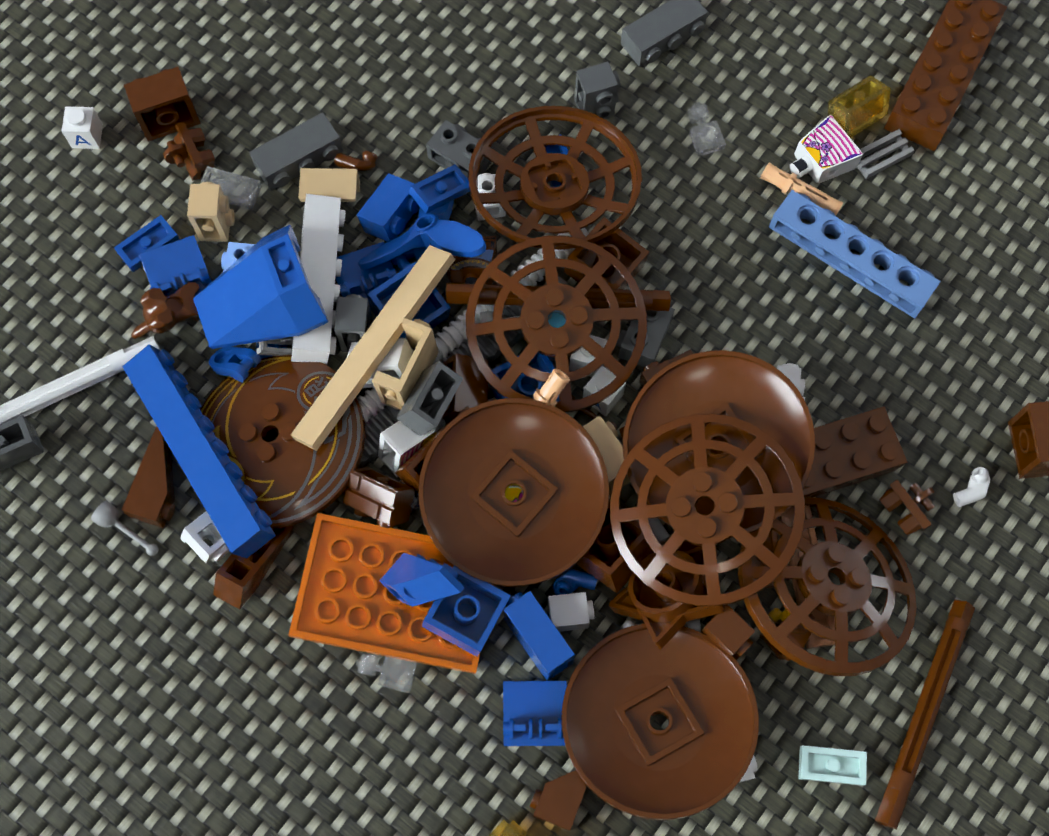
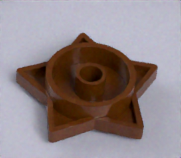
(661, 614)

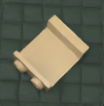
(394, 390)

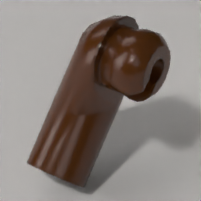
(348, 162)

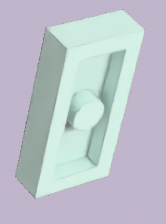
(832, 765)

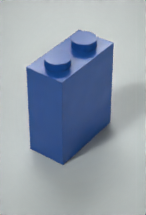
(538, 635)

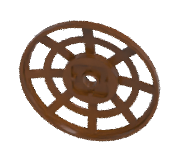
(555, 167)
(554, 341)
(712, 528)
(830, 598)

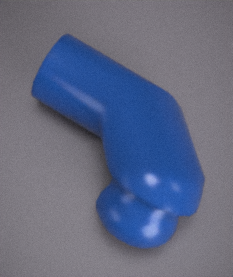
(572, 580)

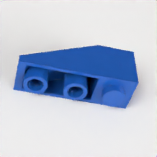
(420, 581)

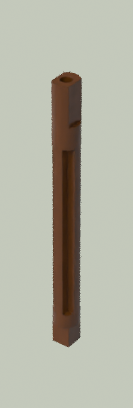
(653, 299)
(924, 715)

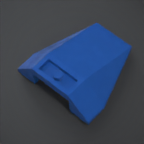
(261, 296)

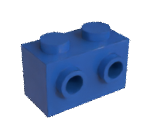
(388, 209)

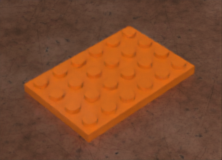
(349, 606)

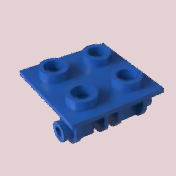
(175, 265)
(362, 281)
(533, 713)

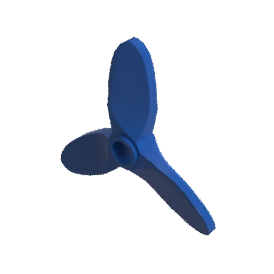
(432, 230)

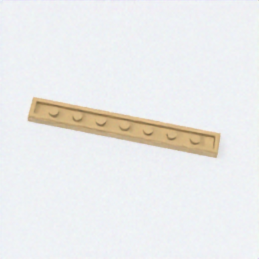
(372, 348)

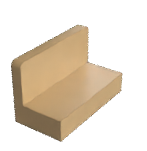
(329, 182)

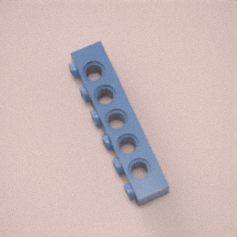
(857, 267)

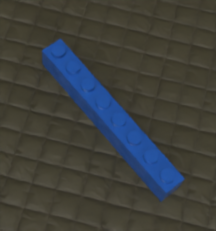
(199, 451)

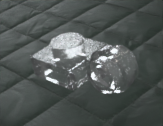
(706, 136)
(395, 672)

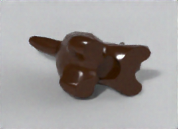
(165, 311)

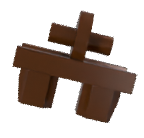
(184, 151)
(915, 519)

